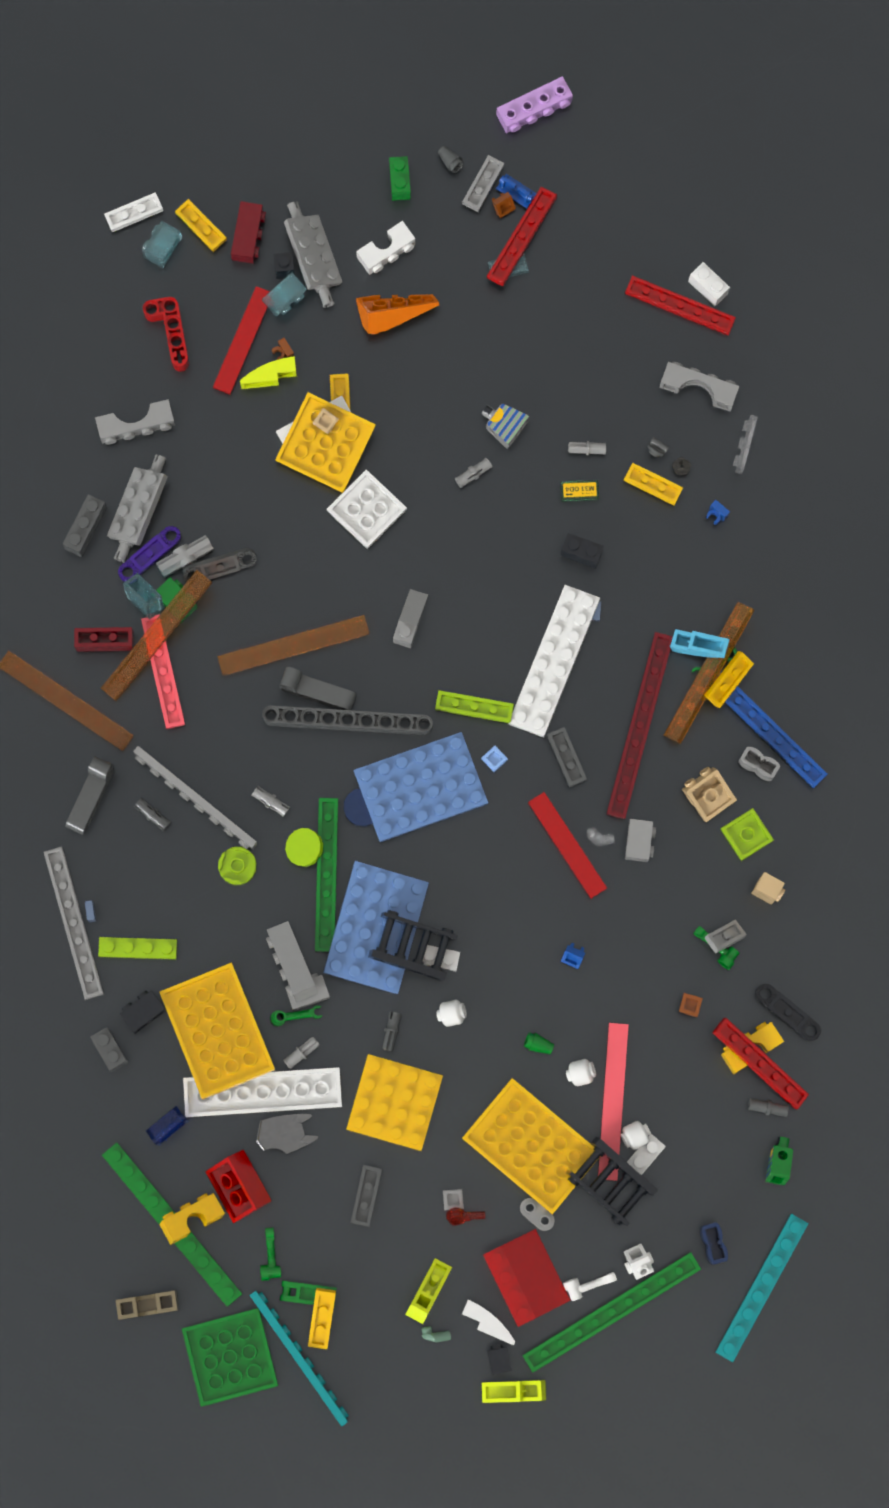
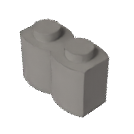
(763, 766)

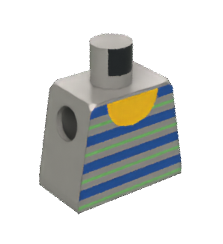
(505, 423)

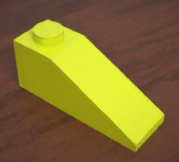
(428, 1291)

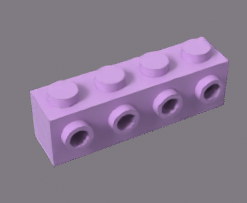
(534, 105)

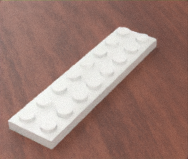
(554, 661)
(269, 1094)

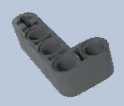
(316, 690)
(90, 795)

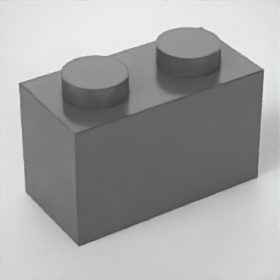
(109, 1049)

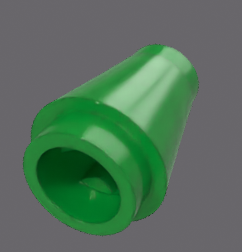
(537, 1043)

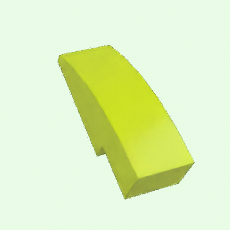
(269, 373)
(513, 1391)

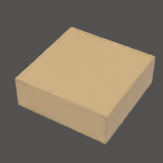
(325, 421)

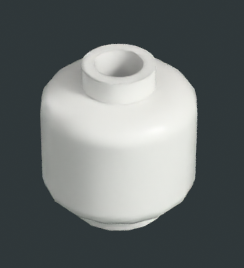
(451, 1013)
(581, 1072)
(635, 1135)

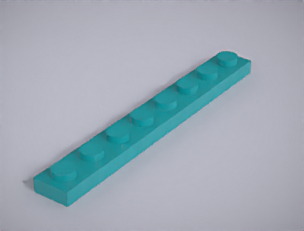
(761, 1288)
(305, 1364)

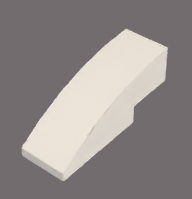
(488, 1323)

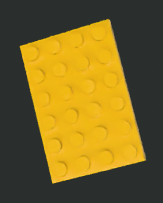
(217, 1031)
(529, 1145)

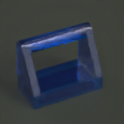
(167, 1126)

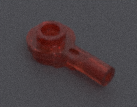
(458, 1216)

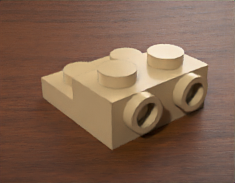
(708, 793)

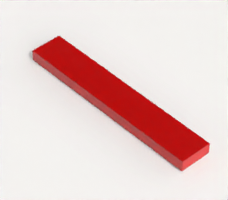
(522, 236)
(680, 305)
(242, 342)
(567, 845)
(760, 1063)

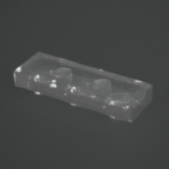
(744, 444)

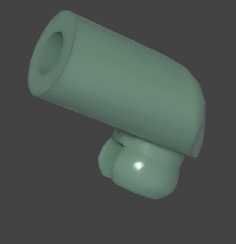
(435, 1337)

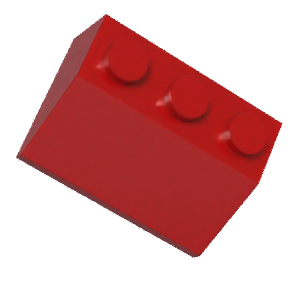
(238, 1186)

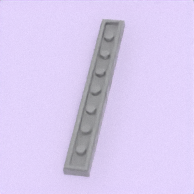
(73, 923)

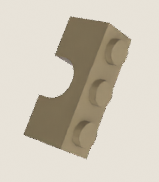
(147, 1305)

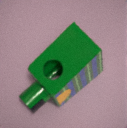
(779, 1170)

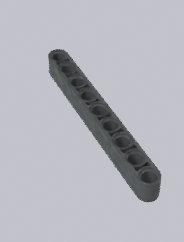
(338, 724)

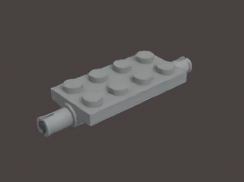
(313, 253)
(137, 507)

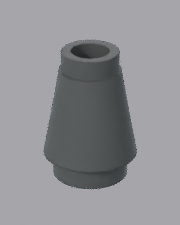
(451, 159)

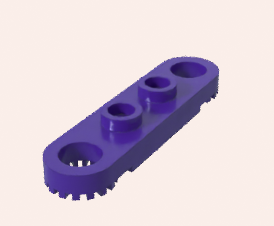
(150, 553)

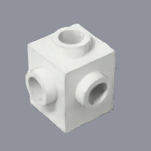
(638, 1261)

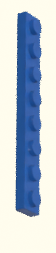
(775, 737)

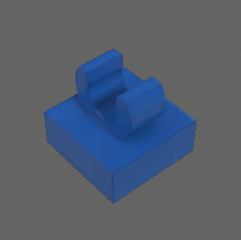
(719, 511)
(573, 956)

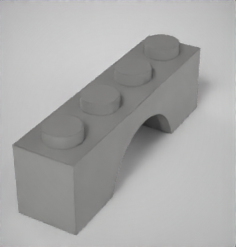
(678, 377)
(157, 418)

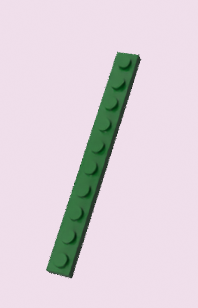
(158, 1207)
(611, 1312)

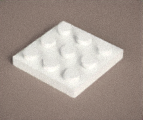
(366, 509)

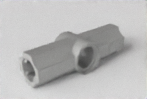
(184, 556)

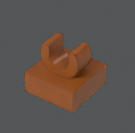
(503, 204)
(284, 348)
(690, 1005)

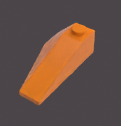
(385, 313)

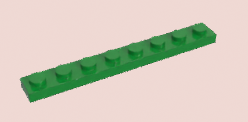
(326, 874)

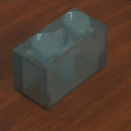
(161, 244)
(284, 294)
(143, 596)

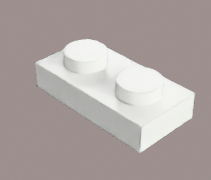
(450, 958)
(646, 1154)

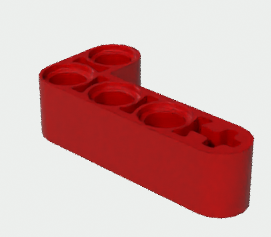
(172, 333)

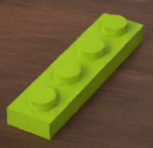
(474, 706)
(137, 948)

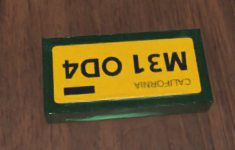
(579, 490)

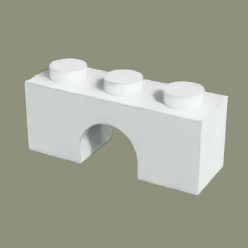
(374, 259)

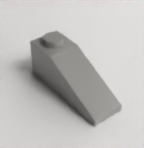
(410, 618)

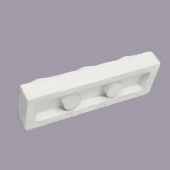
(133, 212)

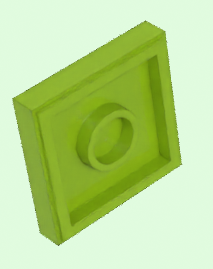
(747, 834)

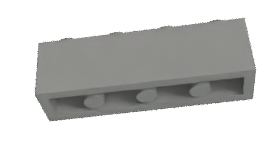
(292, 962)

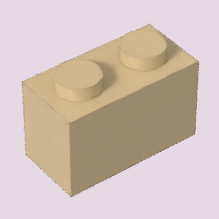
(769, 888)

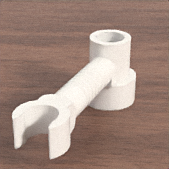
(575, 1289)

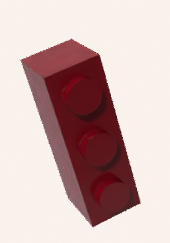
(248, 232)
(104, 639)

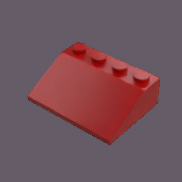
(526, 1278)

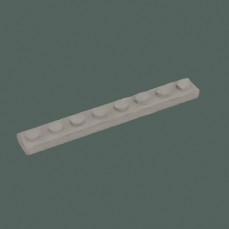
(200, 803)

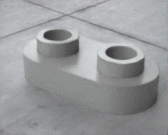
(537, 1214)

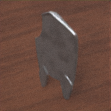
(284, 1133)

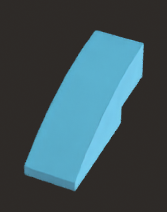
(699, 644)

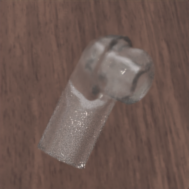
(599, 839)

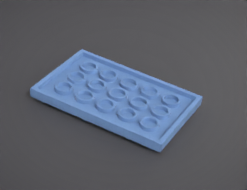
(420, 787)
(361, 927)

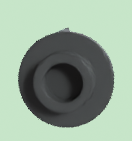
(657, 447)

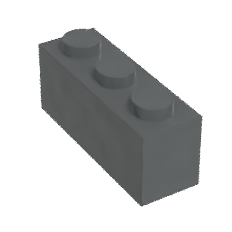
(84, 525)

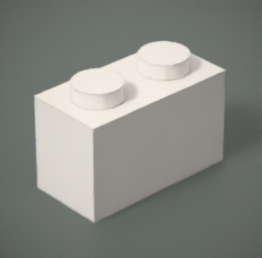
(709, 284)

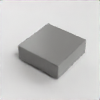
(453, 1199)

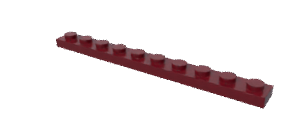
(639, 725)

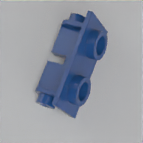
(518, 191)

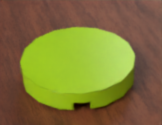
(304, 847)
(237, 865)

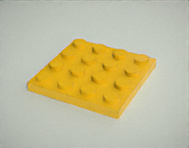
(325, 456)
(394, 1102)

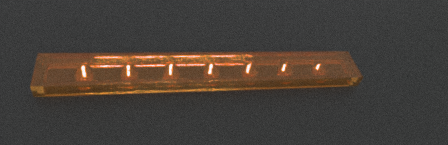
(156, 635)
(293, 645)
(707, 675)
(65, 701)

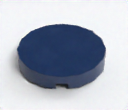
(356, 809)

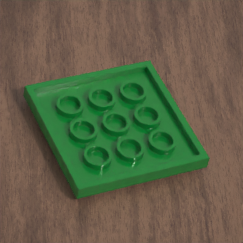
(229, 1357)

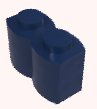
(715, 1249)

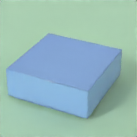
(494, 759)

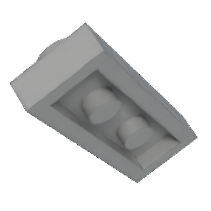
(483, 183)

